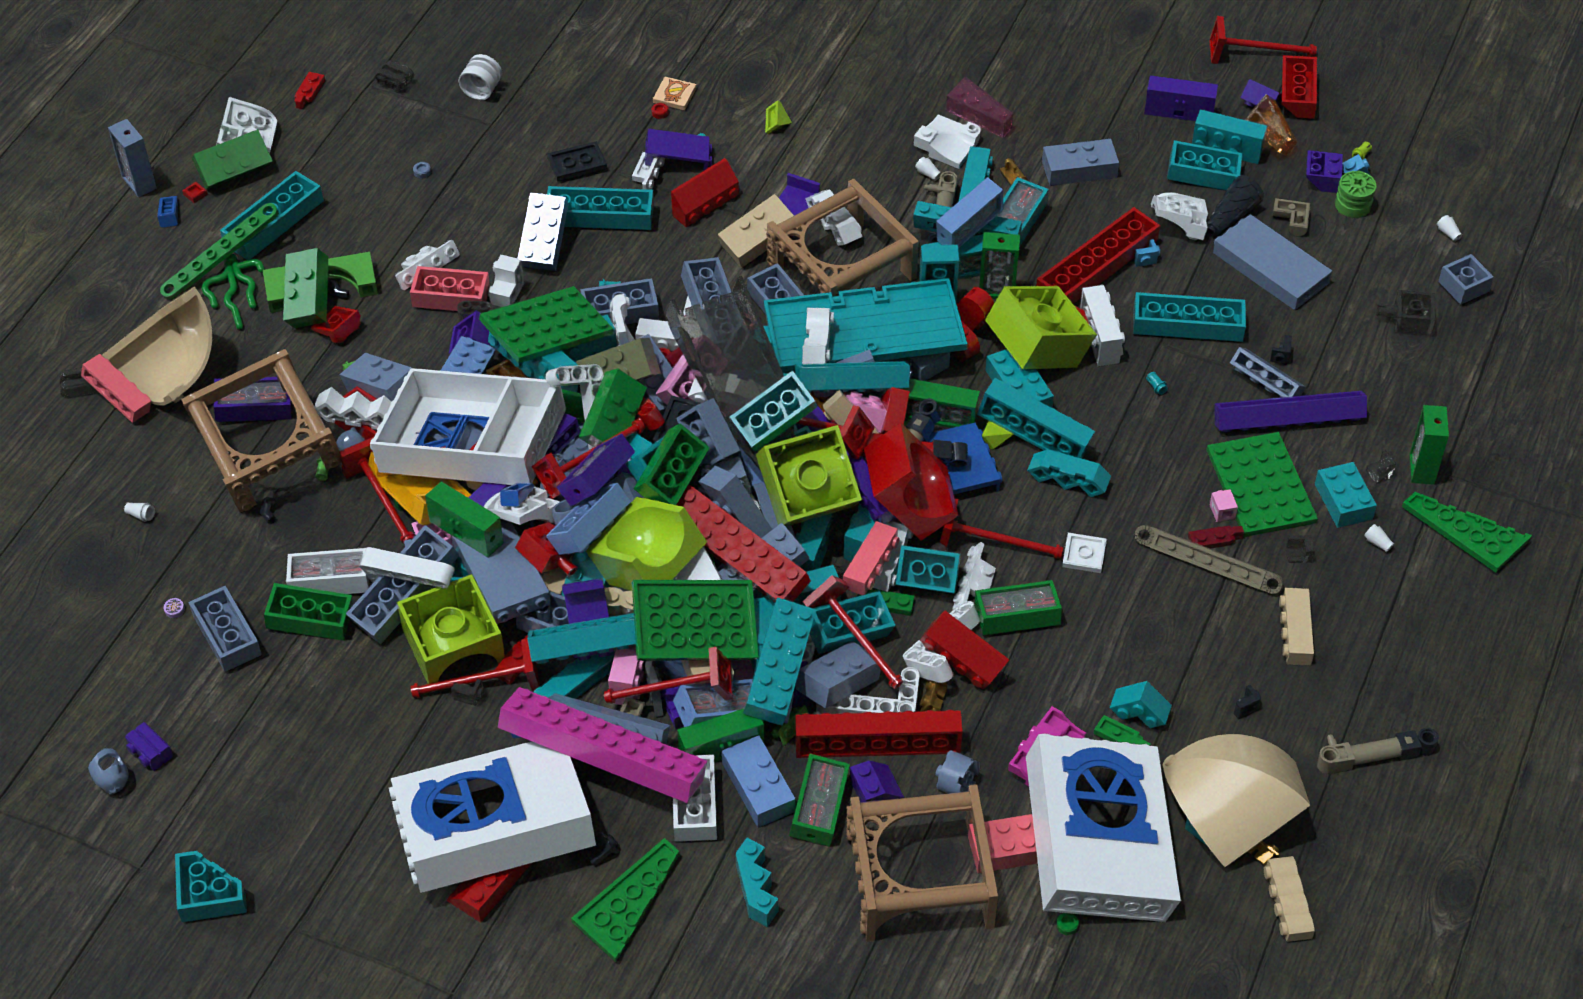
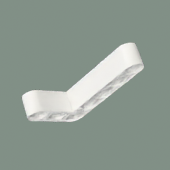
(582, 378)
(405, 567)
(935, 666)
(857, 703)

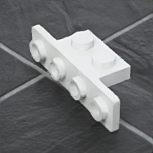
(647, 174)
(426, 257)
(976, 575)

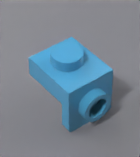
(1356, 164)
(1148, 255)

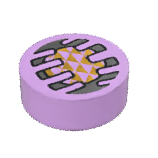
(174, 608)

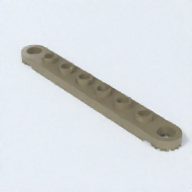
(1209, 559)

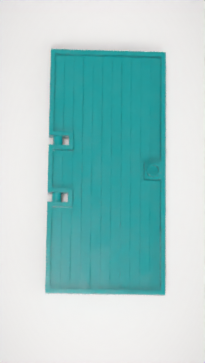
(890, 322)

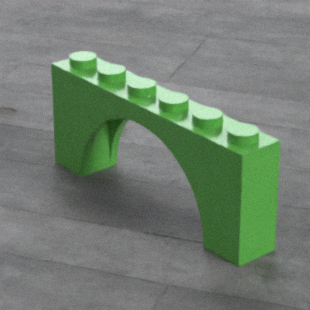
(354, 268)

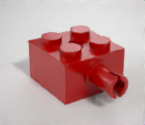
(541, 553)

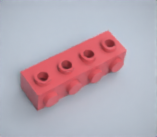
(116, 388)
(871, 558)

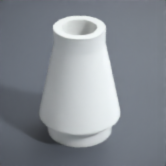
(927, 168)
(1449, 227)
(142, 511)
(1379, 538)

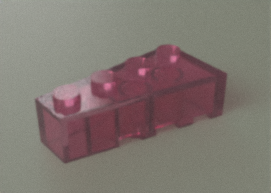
(978, 107)

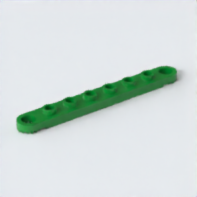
(219, 251)

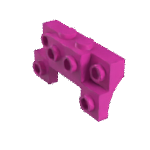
(1053, 723)

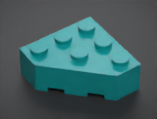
(206, 889)

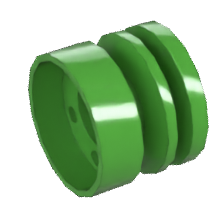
(1355, 194)

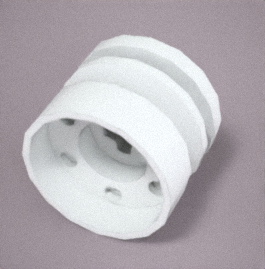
(480, 77)

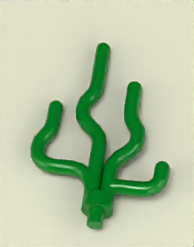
(233, 269)

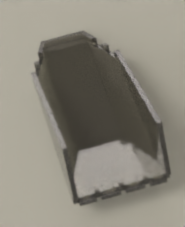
(728, 354)

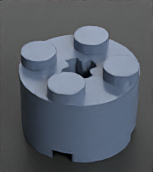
(956, 773)

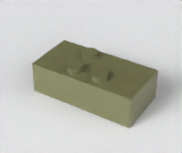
(632, 358)

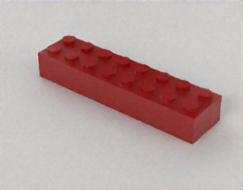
(1102, 254)
(744, 550)
(878, 733)

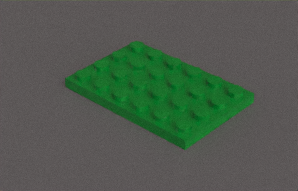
(546, 324)
(1262, 484)
(690, 616)

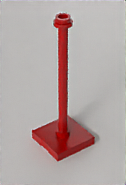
(1218, 40)
(854, 432)
(356, 460)
(552, 475)
(953, 526)
(827, 594)
(527, 667)
(719, 676)

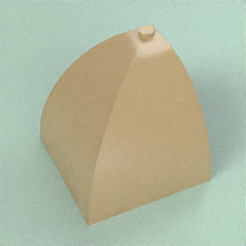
(167, 349)
(1235, 791)

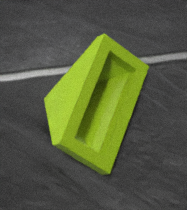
(776, 117)
(995, 435)

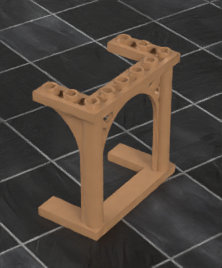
(857, 200)
(235, 479)
(882, 906)

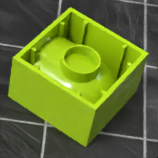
(1040, 327)
(808, 476)
(646, 543)
(449, 626)

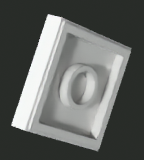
(1084, 552)

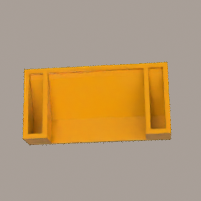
(411, 490)

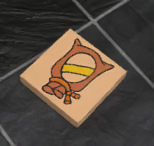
(674, 93)

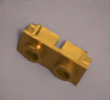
(1011, 171)
(930, 700)
(1265, 852)

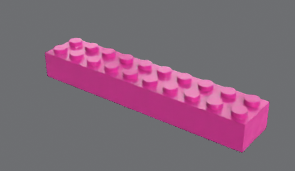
(602, 744)

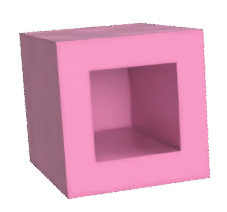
(1223, 505)

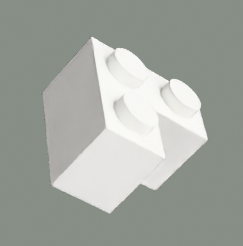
(507, 281)

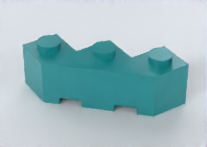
(1069, 471)
(756, 882)

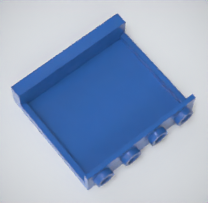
(981, 466)

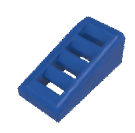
(168, 213)
(515, 494)

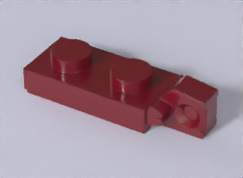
(1216, 536)

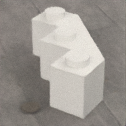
(840, 222)
(353, 410)

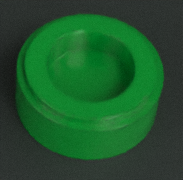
(1067, 923)

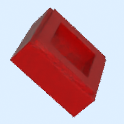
(195, 192)

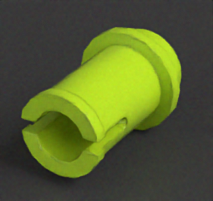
(1362, 150)

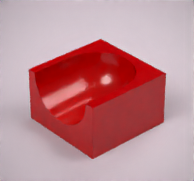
(910, 481)

